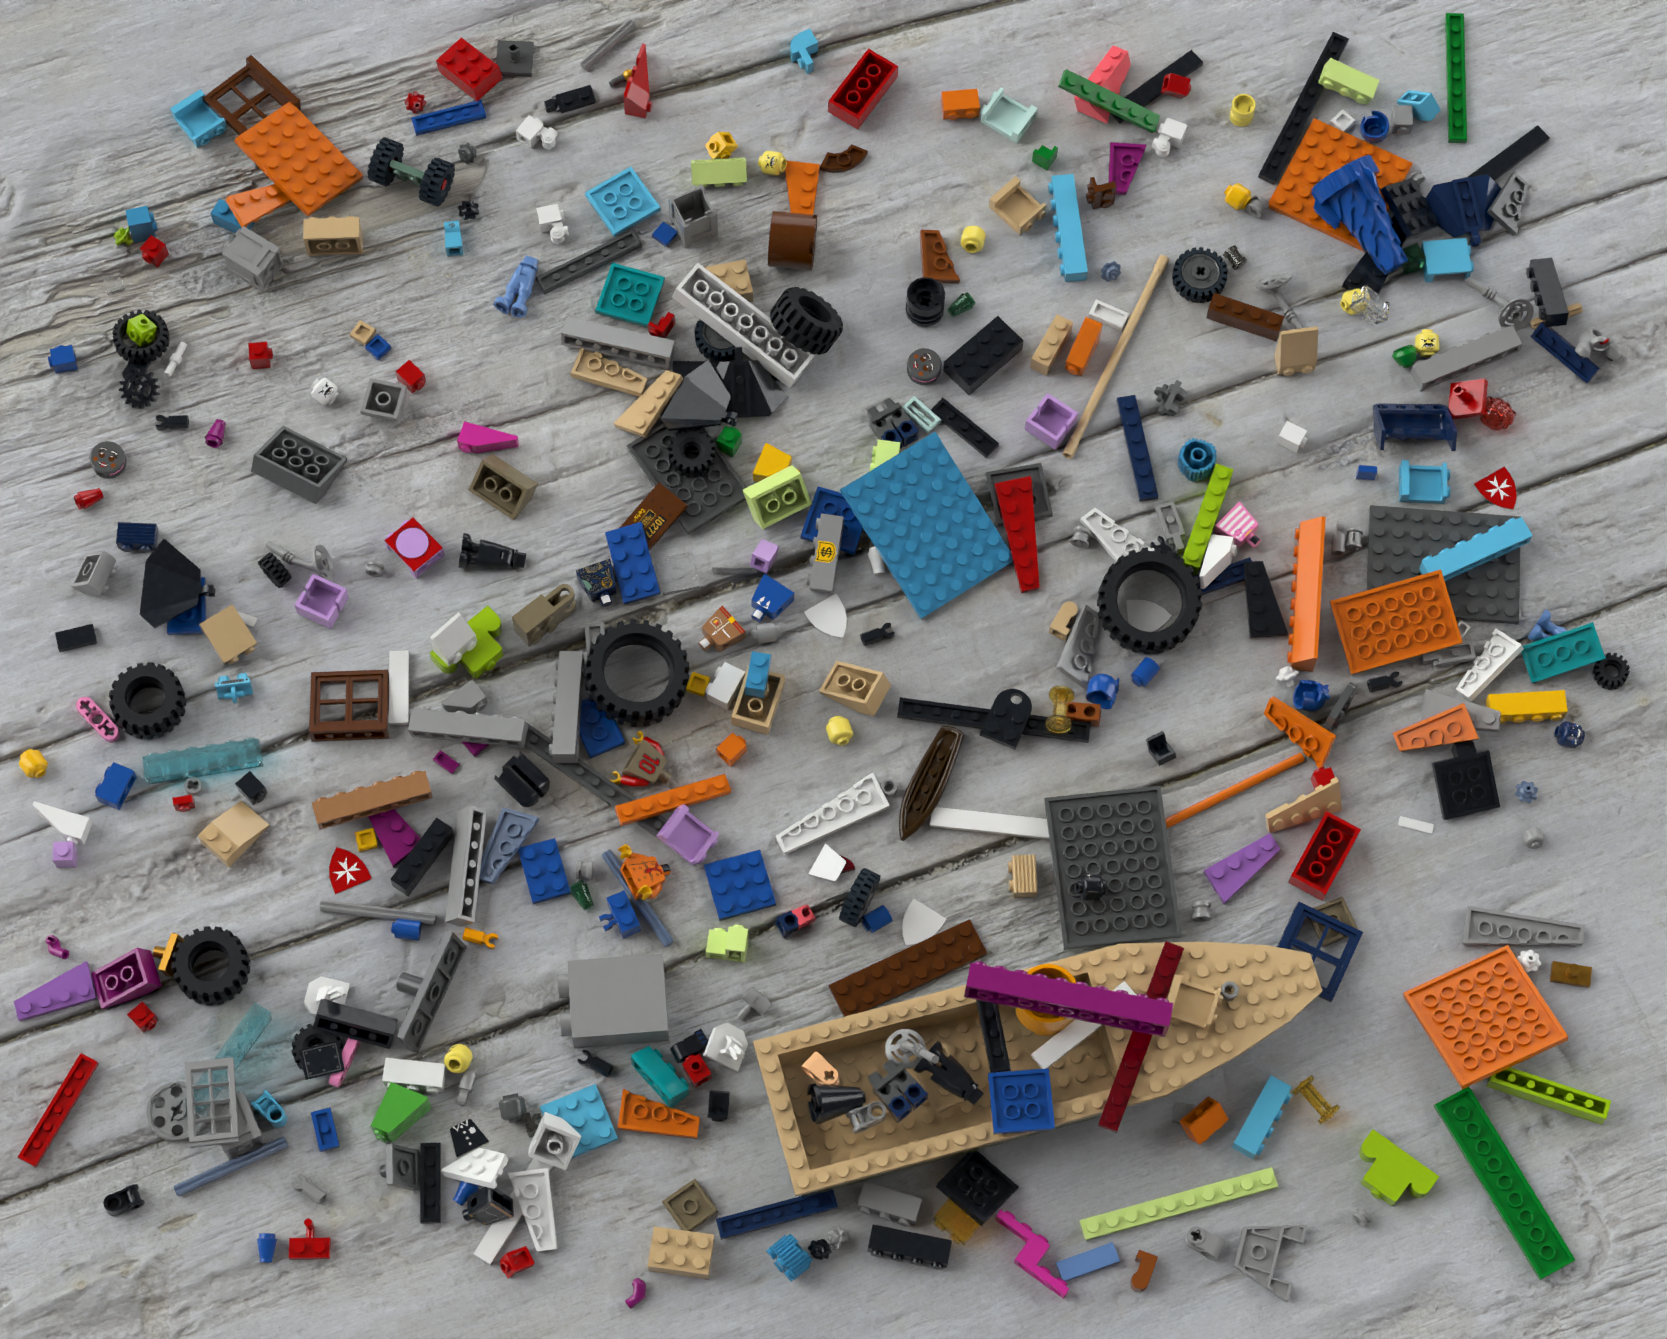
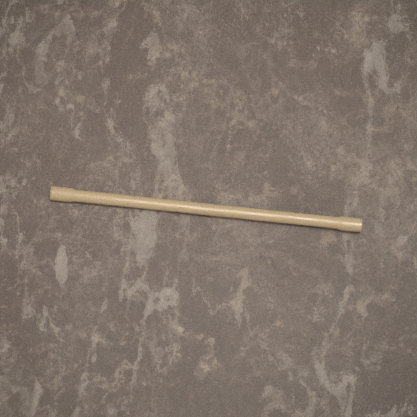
(1073, 442)

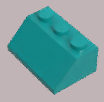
(660, 1076)

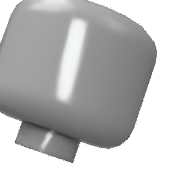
(1533, 837)

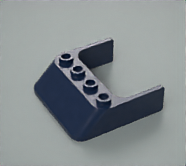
(1413, 421)

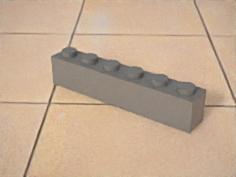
(617, 342)
(1466, 358)
(567, 707)
(468, 727)
(465, 866)

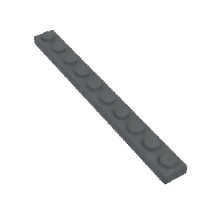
(589, 779)

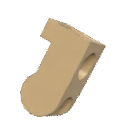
(1060, 624)

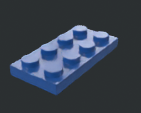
(632, 563)

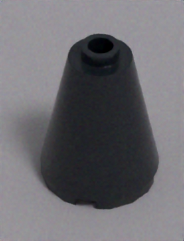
(833, 1101)

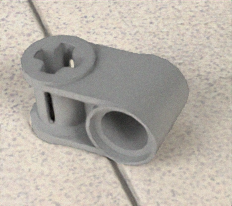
(865, 1117)
(1206, 1243)

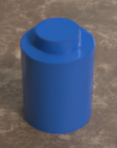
(1145, 672)
(876, 919)
(406, 929)

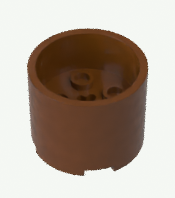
(792, 240)

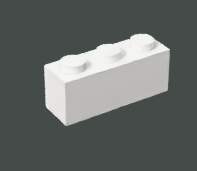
(415, 1075)

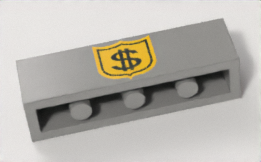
(826, 553)

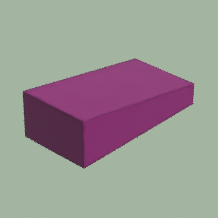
(445, 762)

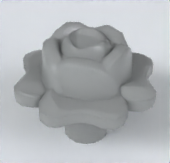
(836, 1237)

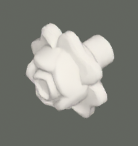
(1287, 675)
(1529, 960)

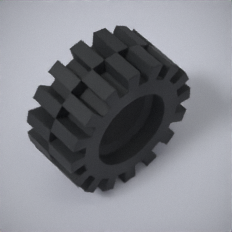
(274, 570)
(1608, 681)

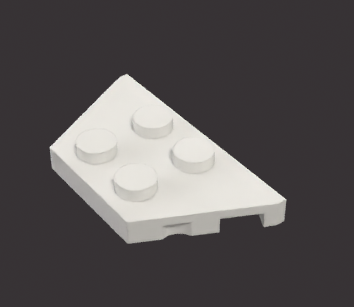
(478, 1167)

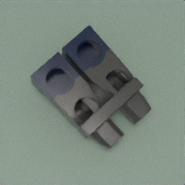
(892, 424)
(897, 1090)

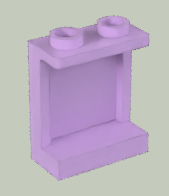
(687, 835)

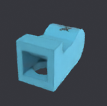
(453, 238)

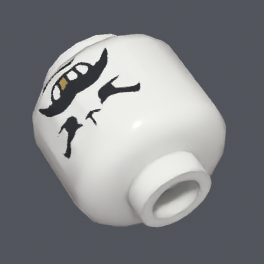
(324, 391)

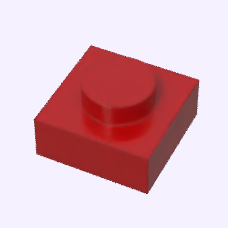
(183, 803)

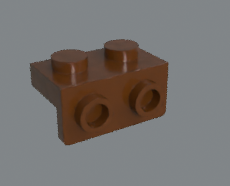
(1101, 195)

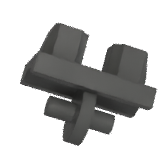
(1167, 405)

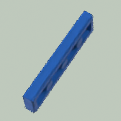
(448, 117)

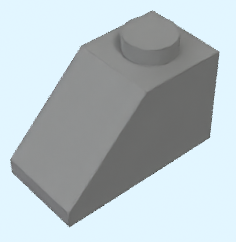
(466, 699)

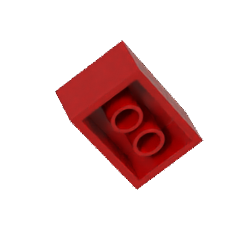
(469, 69)

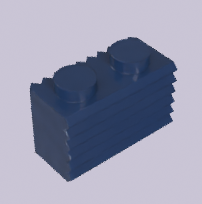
(137, 536)

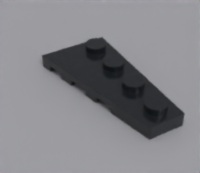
(1262, 607)

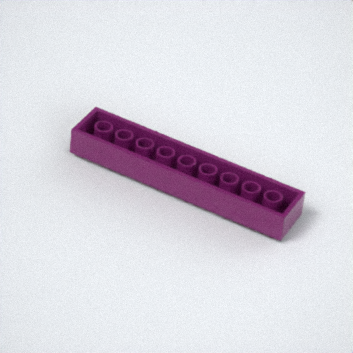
(1068, 999)

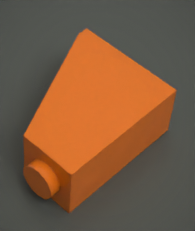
(1084, 346)

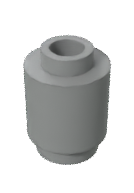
(767, 632)

